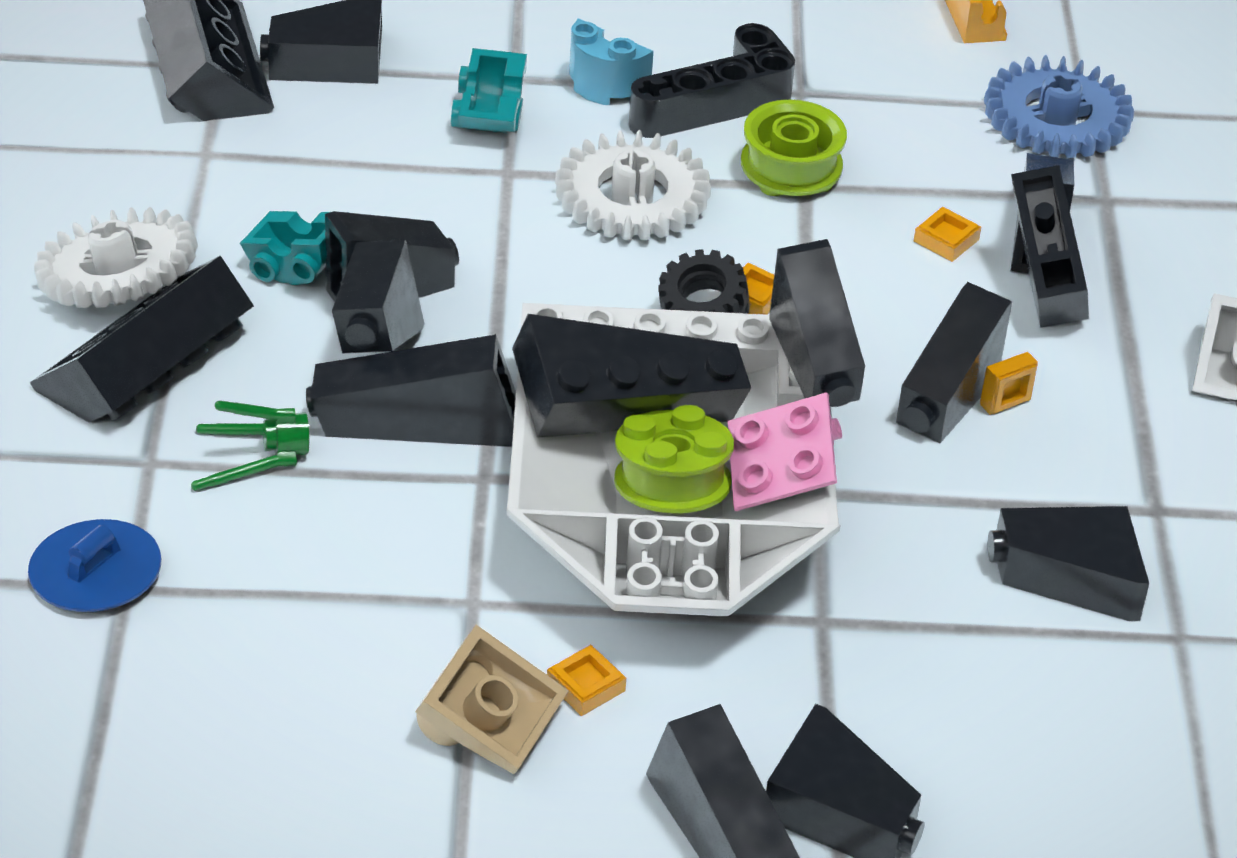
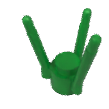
(281, 430)

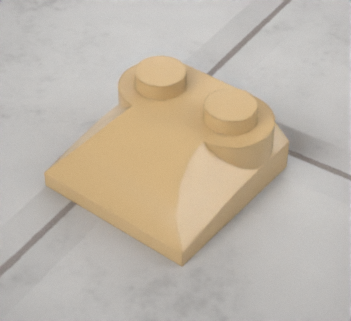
(489, 702)

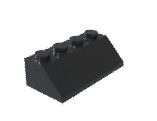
(208, 58)
(147, 343)

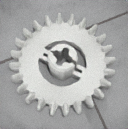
(632, 172)
(116, 259)

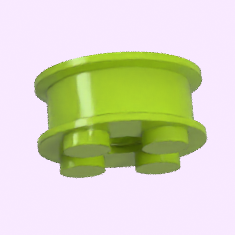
(793, 148)
(673, 460)

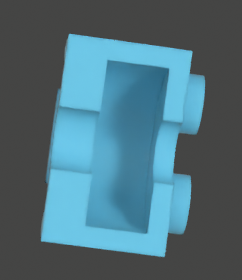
(605, 67)

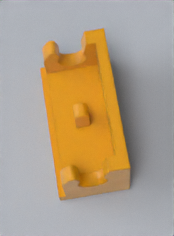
(979, 20)

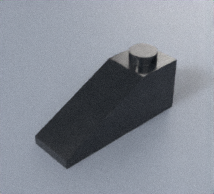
(1050, 247)

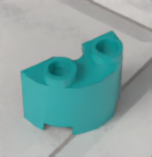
(490, 91)
(286, 248)

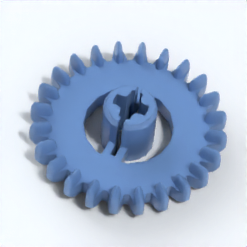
(1063, 98)

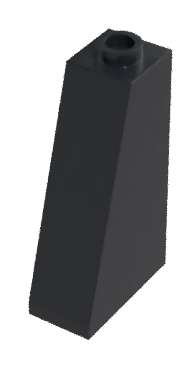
(419, 395)
(715, 790)

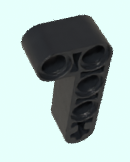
(714, 89)

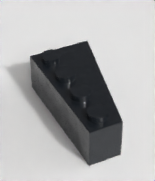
(597, 375)

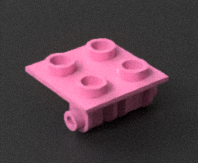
(783, 451)

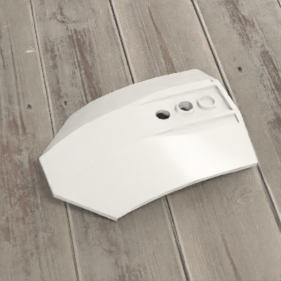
(648, 558)

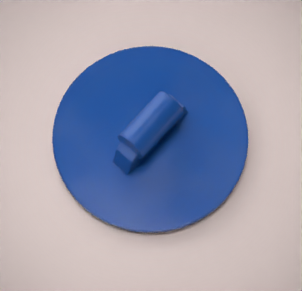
(94, 565)

